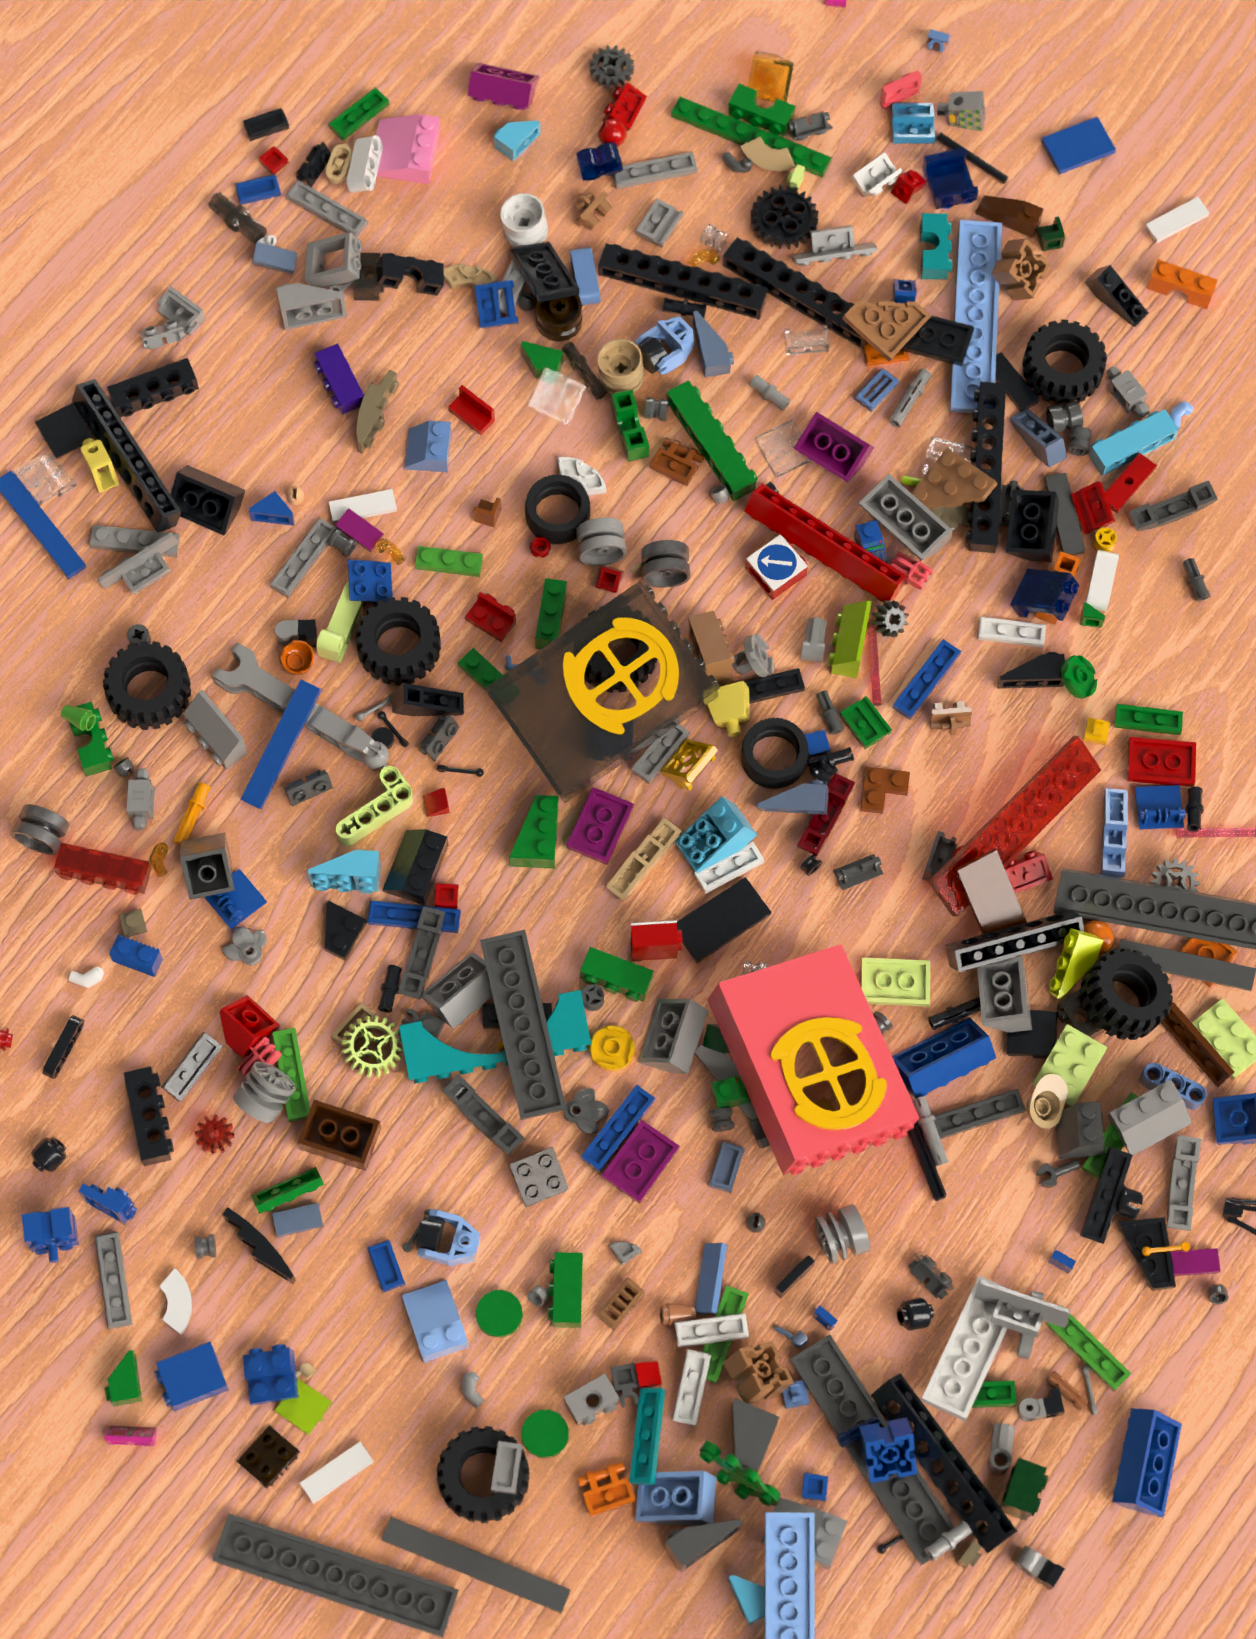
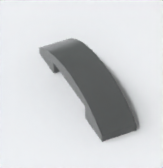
(1173, 509)
(422, 953)
(482, 1115)

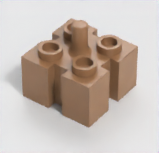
(1020, 269)
(758, 1372)

